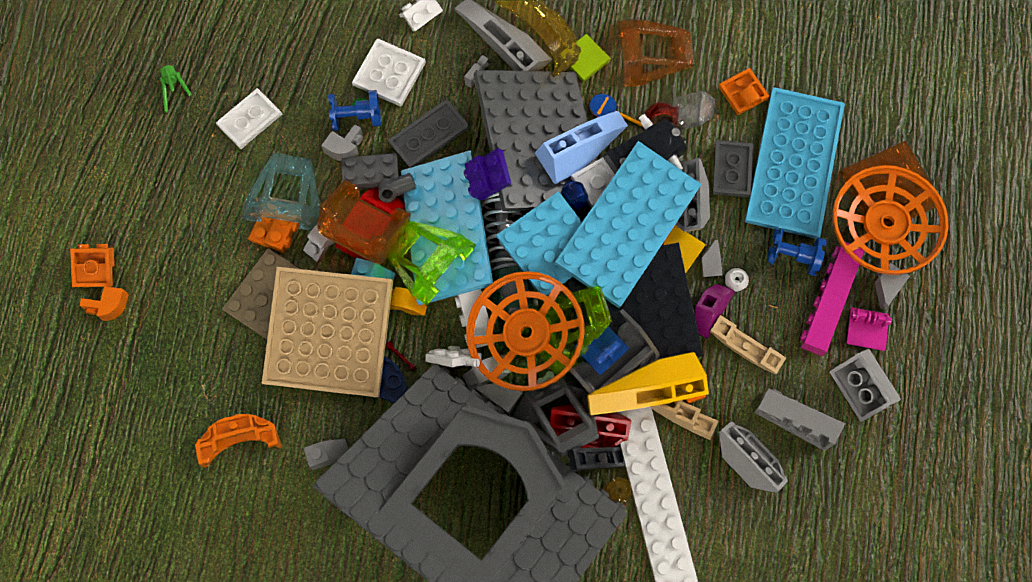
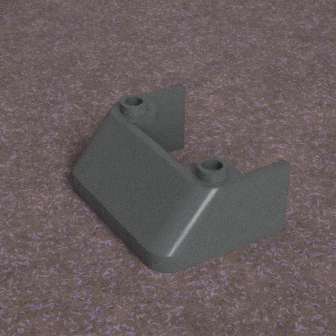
(640, 353)

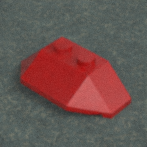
(612, 427)

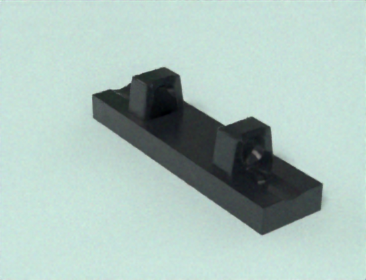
(596, 458)

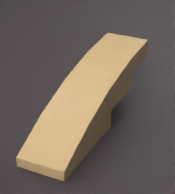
(688, 417)

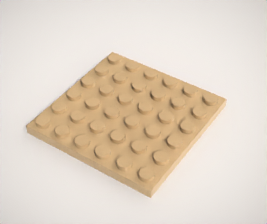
(327, 331)

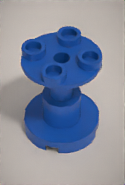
(362, 109)
(803, 253)

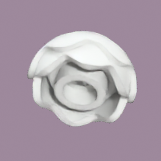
(732, 283)

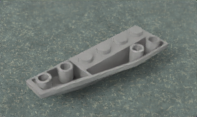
(505, 39)

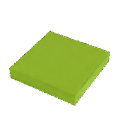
(590, 58)

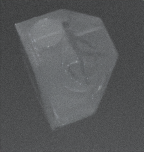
(694, 108)

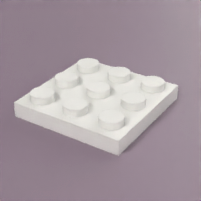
(389, 72)

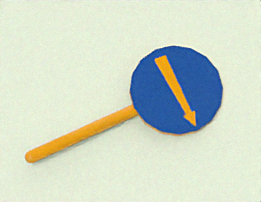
(605, 104)

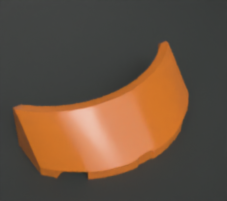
(232, 431)

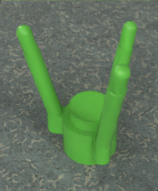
(170, 77)

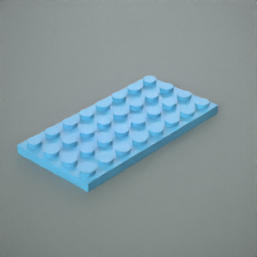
(795, 163)
(444, 202)
(628, 224)

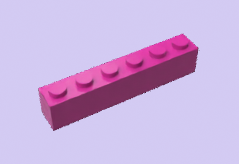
(830, 302)

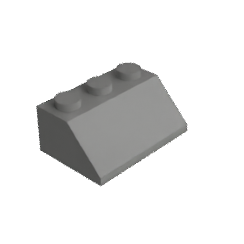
(864, 385)

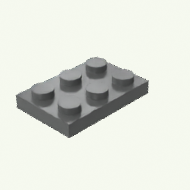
(732, 168)
(369, 170)

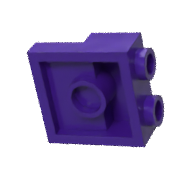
(487, 174)

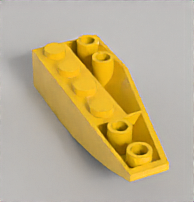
(652, 385)

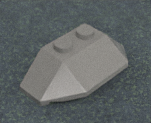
(698, 210)
(751, 459)

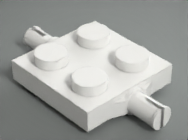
(452, 357)

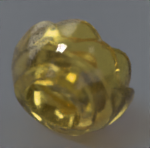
(625, 486)

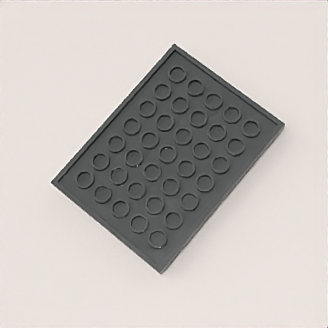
(518, 117)

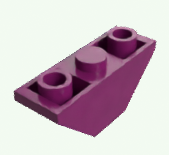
(711, 307)

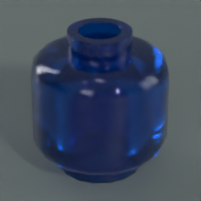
(575, 194)

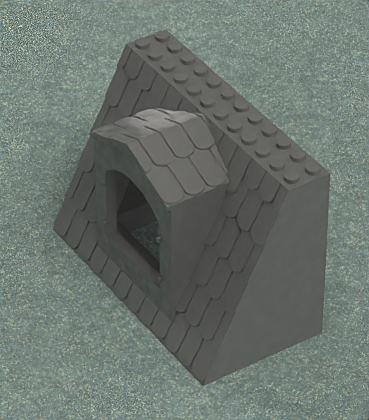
(401, 453)

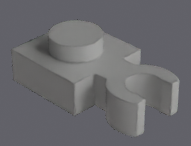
(481, 65)

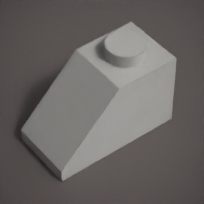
(888, 286)
(325, 453)

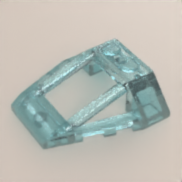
(282, 209)

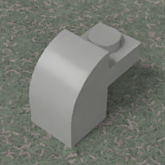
(340, 147)
(317, 244)

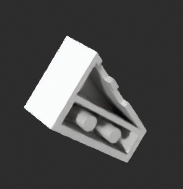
(465, 302)

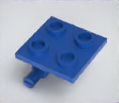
(604, 351)

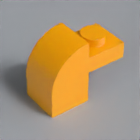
(403, 300)

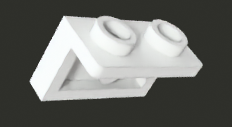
(420, 12)

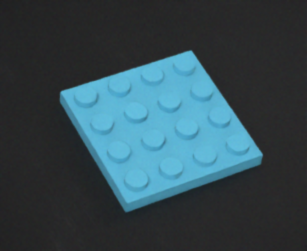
(540, 238)

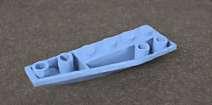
(579, 146)

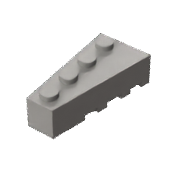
(799, 419)

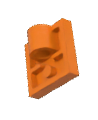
(743, 91)

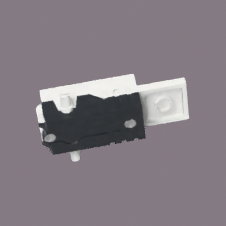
(661, 138)

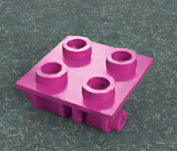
(868, 329)

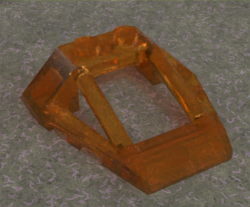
(630, 32)

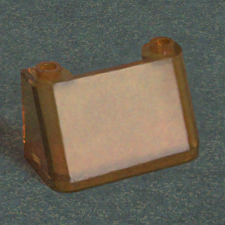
(359, 224)

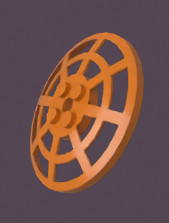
(896, 213)
(517, 323)

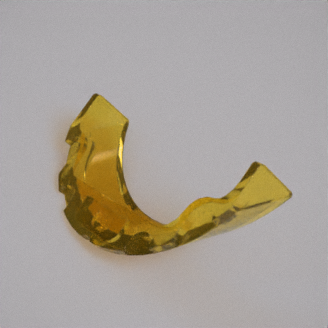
(550, 27)

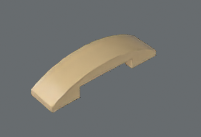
(746, 346)

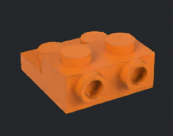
(274, 233)
(92, 265)

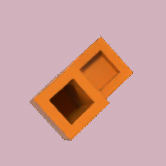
(110, 306)

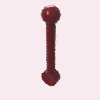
(389, 345)

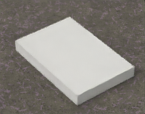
(249, 118)

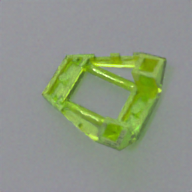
(435, 265)
(598, 317)

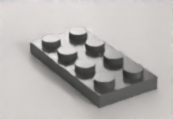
(428, 134)

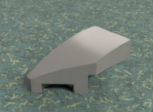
(711, 261)

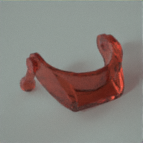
(663, 108)

